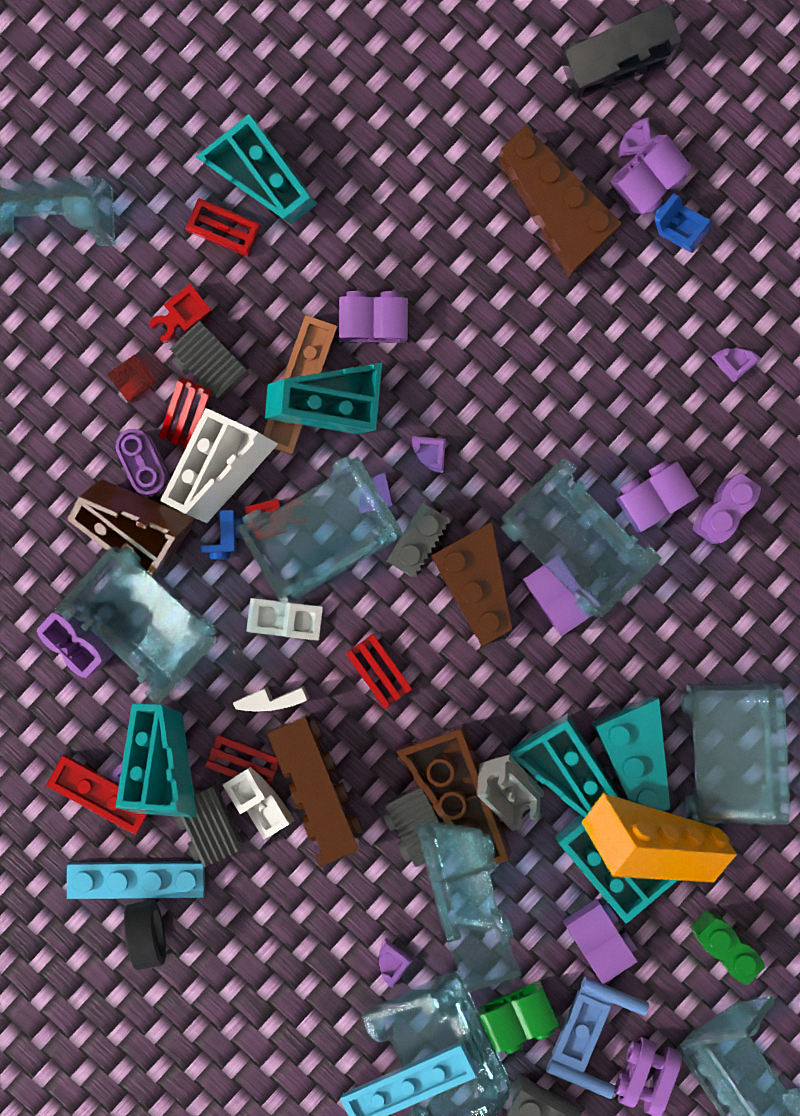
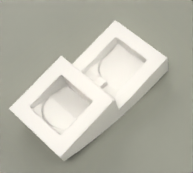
(284, 619)
(263, 700)
(254, 795)

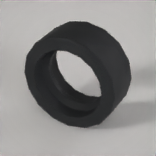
(144, 934)

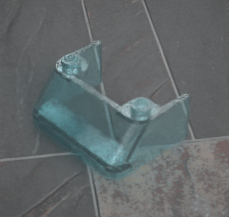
(464, 896)
(734, 1068)

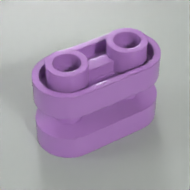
(142, 462)
(641, 1058)

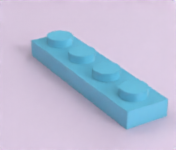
(135, 880)
(411, 1083)

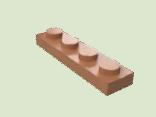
(306, 358)

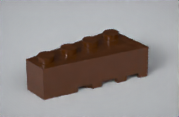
(558, 202)
(449, 776)
(316, 789)

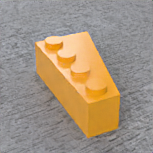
(655, 843)

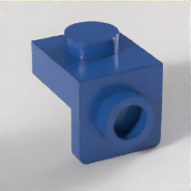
(681, 224)
(228, 536)

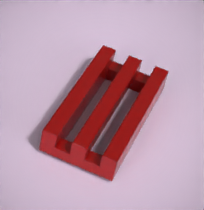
(198, 231)
(177, 435)
(395, 695)
(216, 752)

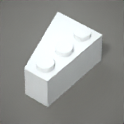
(215, 465)

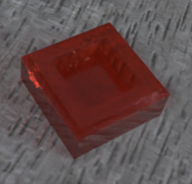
(131, 378)

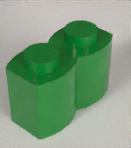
(729, 948)
(518, 1018)

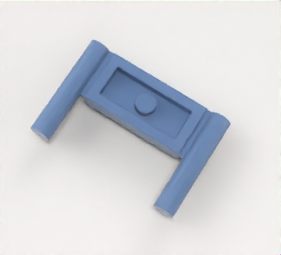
(583, 1030)

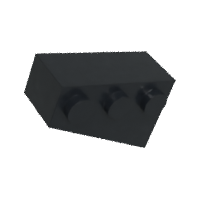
(622, 52)

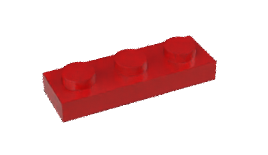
(92, 792)

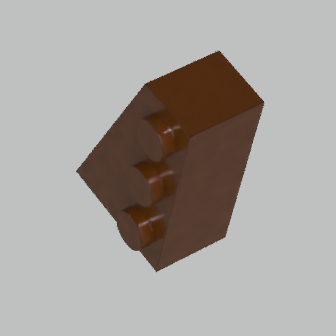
(128, 519)
(476, 583)

